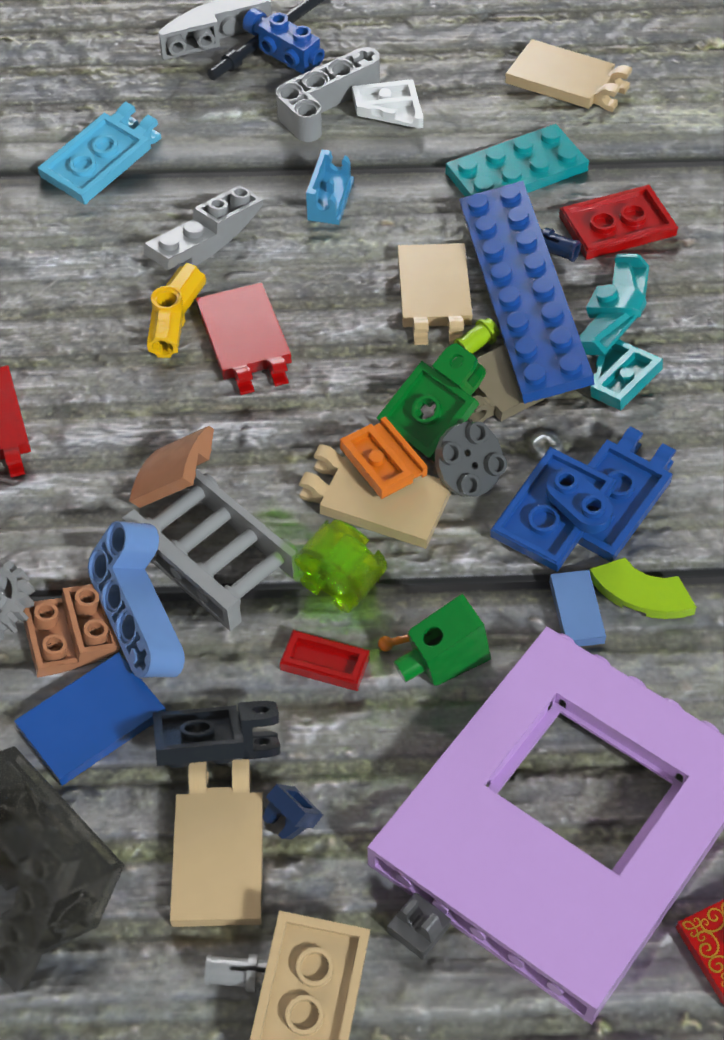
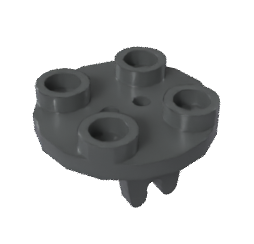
(482, 450)

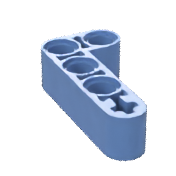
(131, 601)

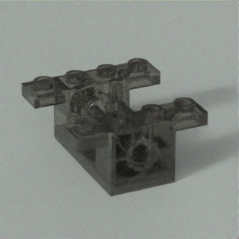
(56, 863)

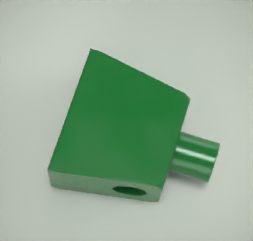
(445, 644)

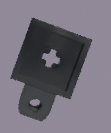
(215, 734)

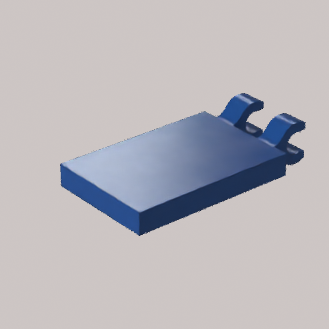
(636, 490)

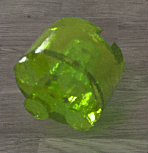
(340, 564)

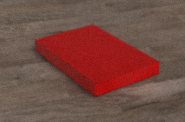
(618, 221)

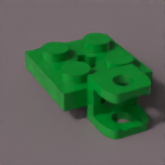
(446, 386)

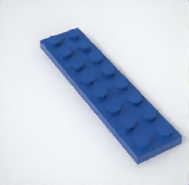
(526, 293)

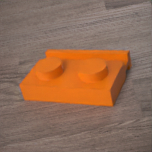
(383, 457)

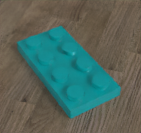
(534, 158)

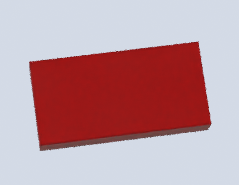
(324, 660)

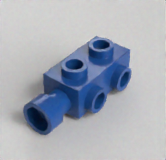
(285, 40)

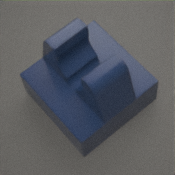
(294, 806)

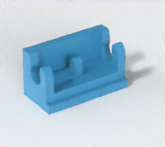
(328, 189)

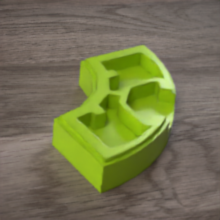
(644, 593)

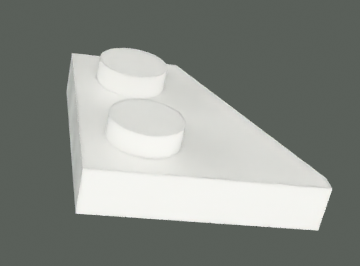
(389, 102)

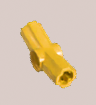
(169, 309)

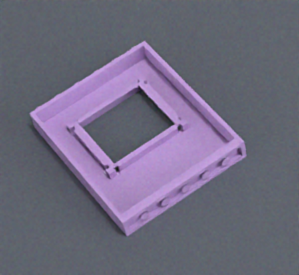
(521, 884)

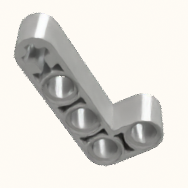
(310, 94)

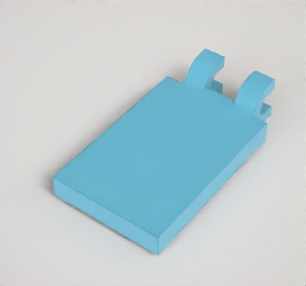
(100, 153)

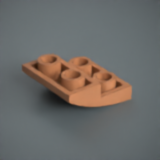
(171, 467)
(69, 631)

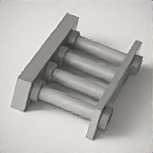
(198, 578)

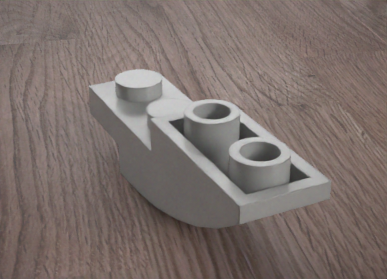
(205, 25)
(210, 229)

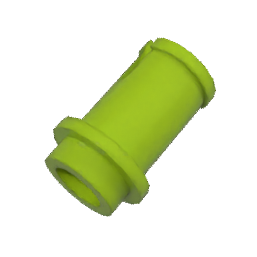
(479, 336)

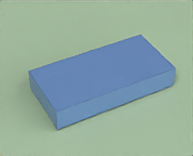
(577, 607)

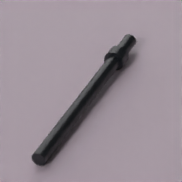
(234, 58)

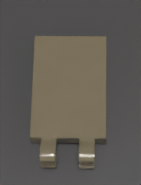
(499, 389)

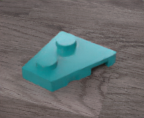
(623, 374)

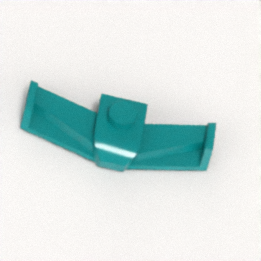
(616, 305)

